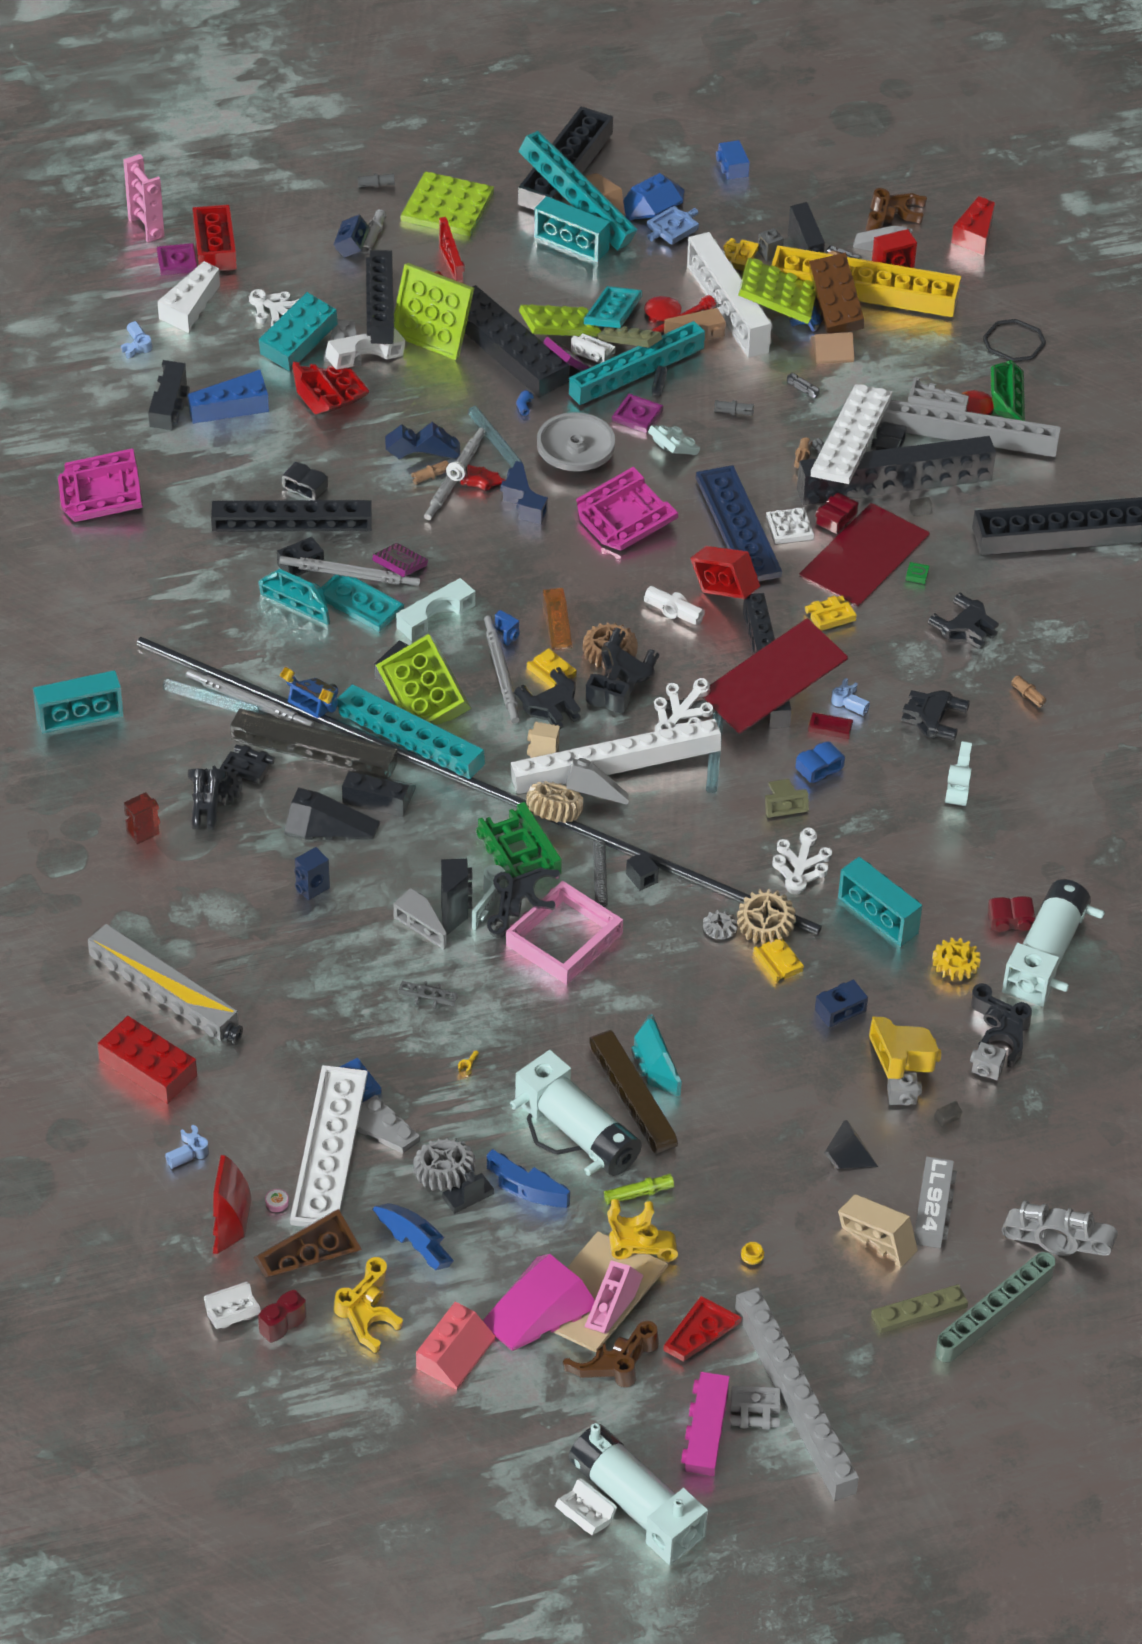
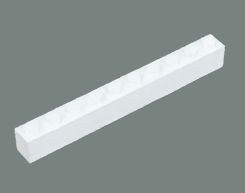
(621, 754)

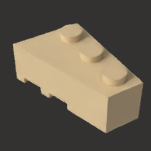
(881, 1226)

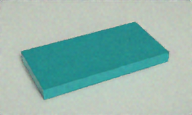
(613, 307)
(361, 601)

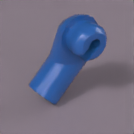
(522, 400)

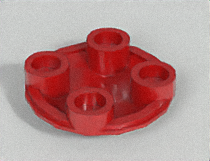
(662, 308)
(979, 402)

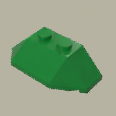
(1008, 390)

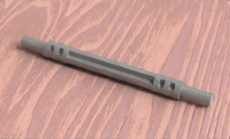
(448, 484)
(348, 570)
(501, 669)
(245, 696)

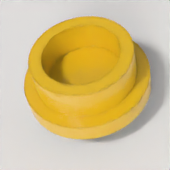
(752, 1253)

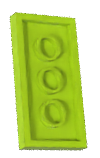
(557, 320)

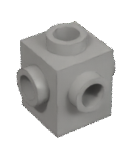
(988, 1060)
(904, 1090)

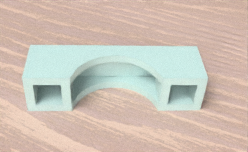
(454, 597)

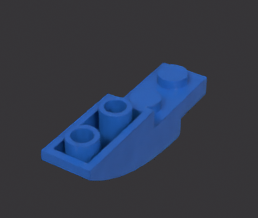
(531, 1186)
(411, 1227)

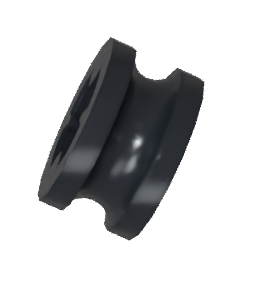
(233, 1033)

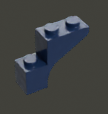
(430, 440)
(516, 490)

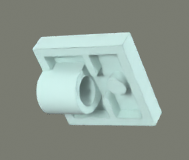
(673, 440)

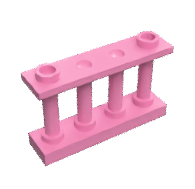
(144, 198)

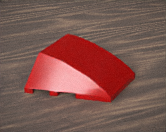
(327, 388)
(230, 1205)

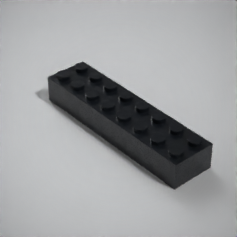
(579, 144)
(514, 346)

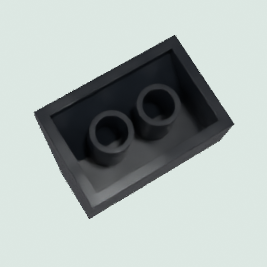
(377, 793)
(455, 892)

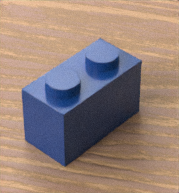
(733, 160)

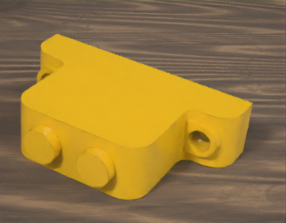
(903, 1047)

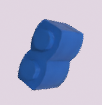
(820, 762)

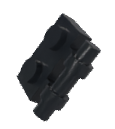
(249, 763)

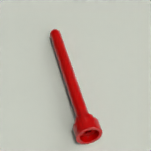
(705, 304)

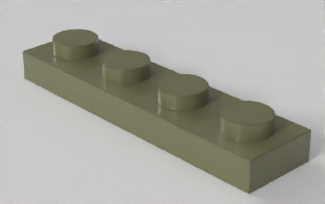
(630, 336)
(919, 1308)

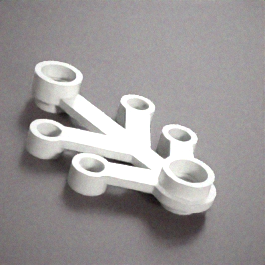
(259, 299)
(682, 711)
(797, 882)

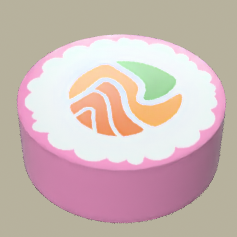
(276, 1200)

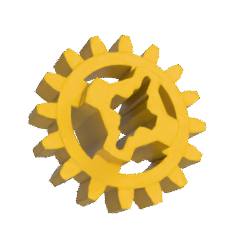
(956, 959)

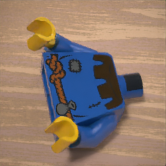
(311, 695)

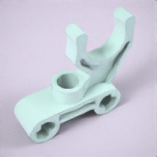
(959, 777)

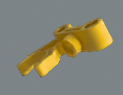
(639, 1235)
(360, 1304)

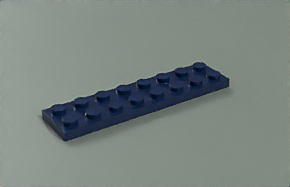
(738, 519)

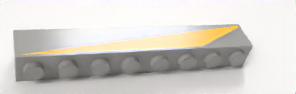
(162, 981)

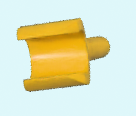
(468, 1063)

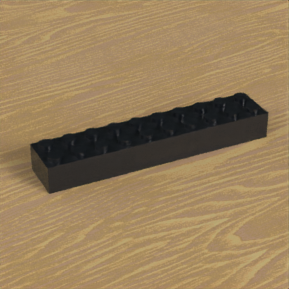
(905, 470)
(1058, 526)

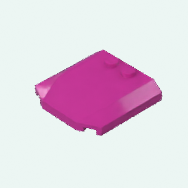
(100, 485)
(624, 510)

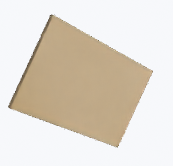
(591, 1268)

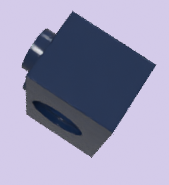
(351, 236)
(312, 873)
(841, 1003)

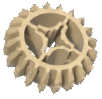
(554, 802)
(751, 912)

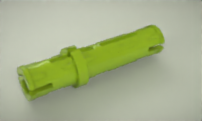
(634, 1190)

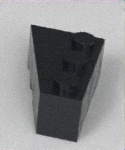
(170, 396)

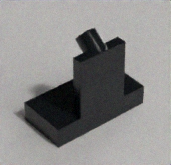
(469, 1193)

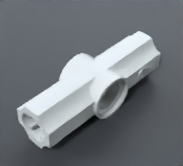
(674, 605)

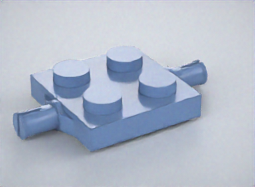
(673, 225)

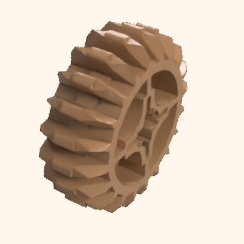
(599, 635)

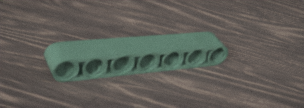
(988, 1314)

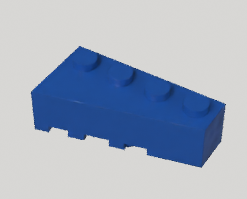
(230, 399)

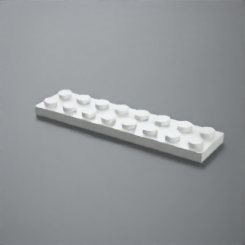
(851, 434)
(329, 1144)

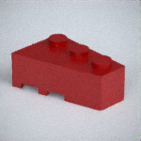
(974, 226)

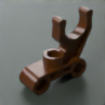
(886, 205)
(621, 1359)

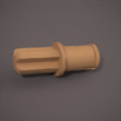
(803, 451)
(429, 472)
(1028, 691)

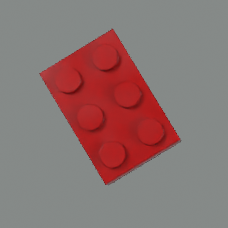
(725, 572)

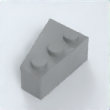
(931, 396)

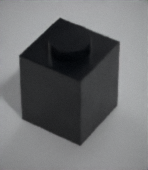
(642, 871)

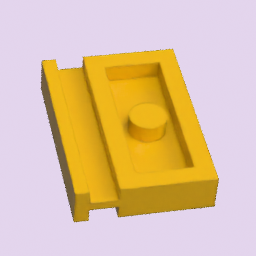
(546, 662)
(778, 959)

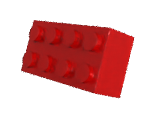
(214, 236)
(147, 1059)

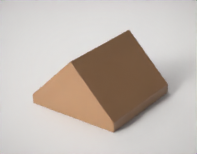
(833, 348)

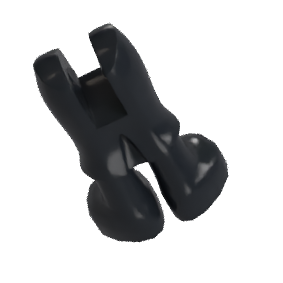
(205, 802)

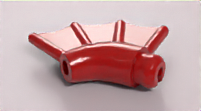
(481, 478)

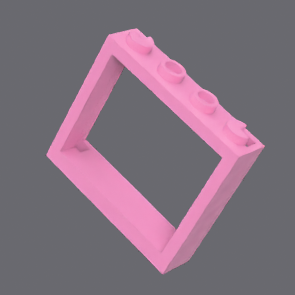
(565, 972)

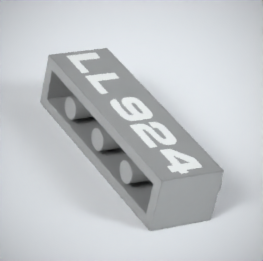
(933, 1202)

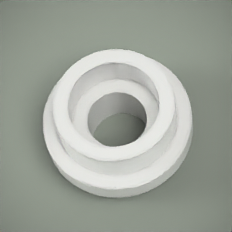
(459, 468)

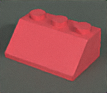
(454, 1346)

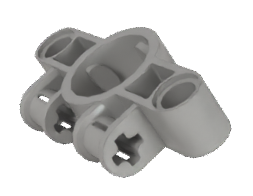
(1036, 1225)

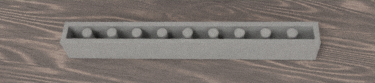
(958, 425)
(797, 1394)

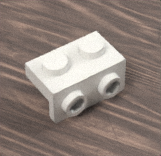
(592, 348)
(231, 1305)
(587, 1507)

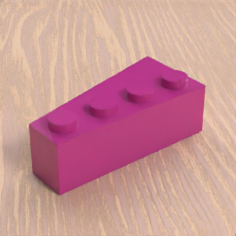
(707, 1423)

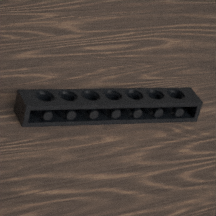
(380, 297)
(291, 515)
(760, 635)

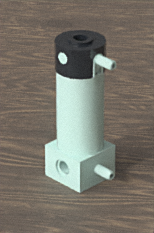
(1034, 963)
(547, 1090)
(671, 1519)

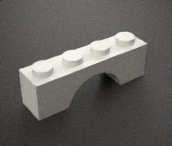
(344, 350)

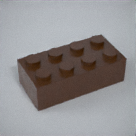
(836, 294)

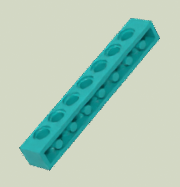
(576, 187)
(636, 363)
(411, 731)

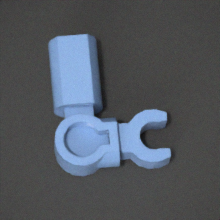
(141, 343)
(844, 695)
(196, 1148)

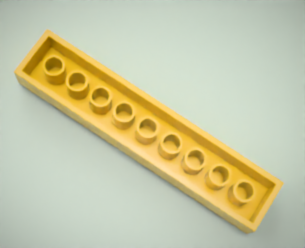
(883, 282)

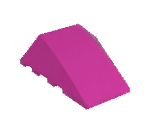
(539, 1303)

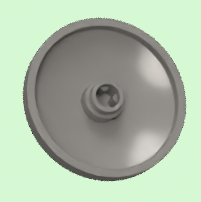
(575, 441)

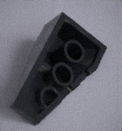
(321, 816)

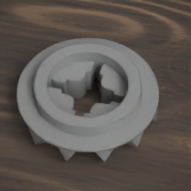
(713, 929)

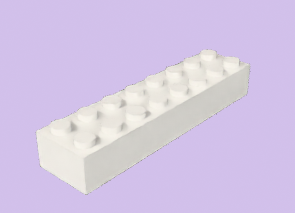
(722, 282)

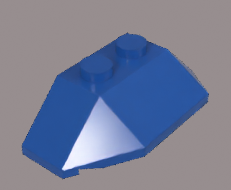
(652, 197)

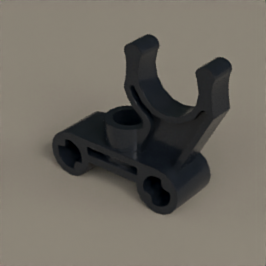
(512, 896)
(1006, 1020)

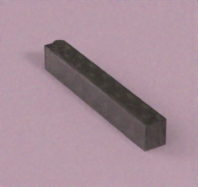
(313, 743)

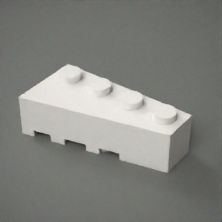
(189, 297)

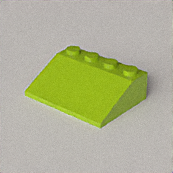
(424, 682)

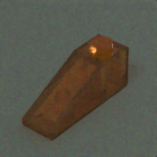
(557, 618)

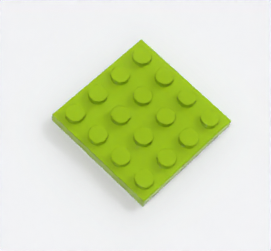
(450, 198)
(777, 290)
(432, 310)

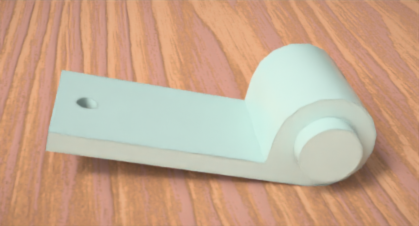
(491, 896)

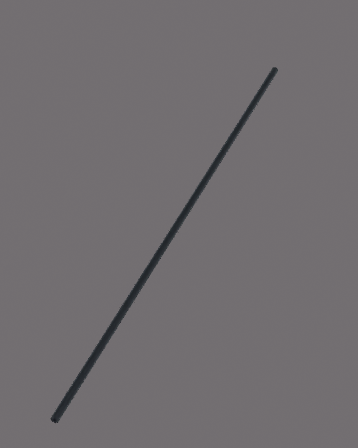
(473, 783)

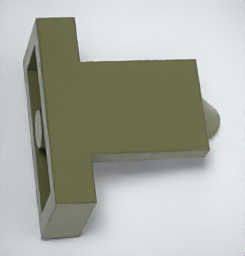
(785, 799)

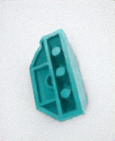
(295, 594)
(655, 1058)

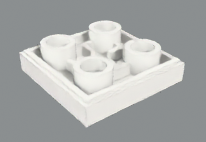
(789, 525)

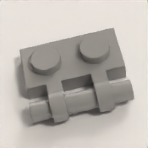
(755, 1400)

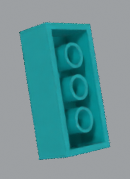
(571, 229)
(298, 331)
(78, 701)
(880, 901)

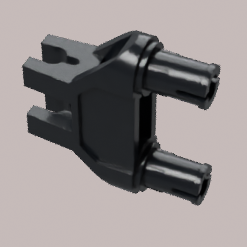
(969, 626)
(625, 666)
(553, 701)
(928, 710)

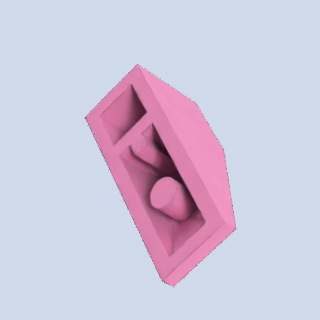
(613, 1296)

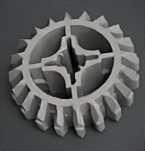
(443, 1164)

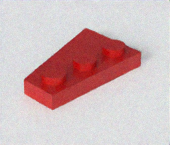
(449, 250)
(700, 1328)

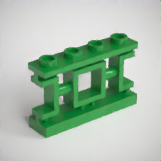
(532, 836)

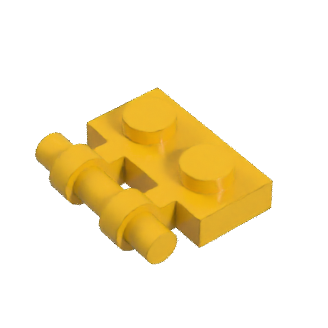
(741, 252)
(831, 612)

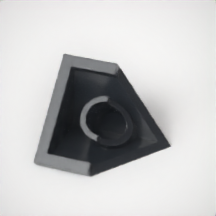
(848, 1150)

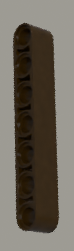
(633, 1092)

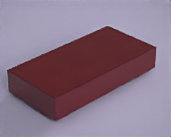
(830, 725)

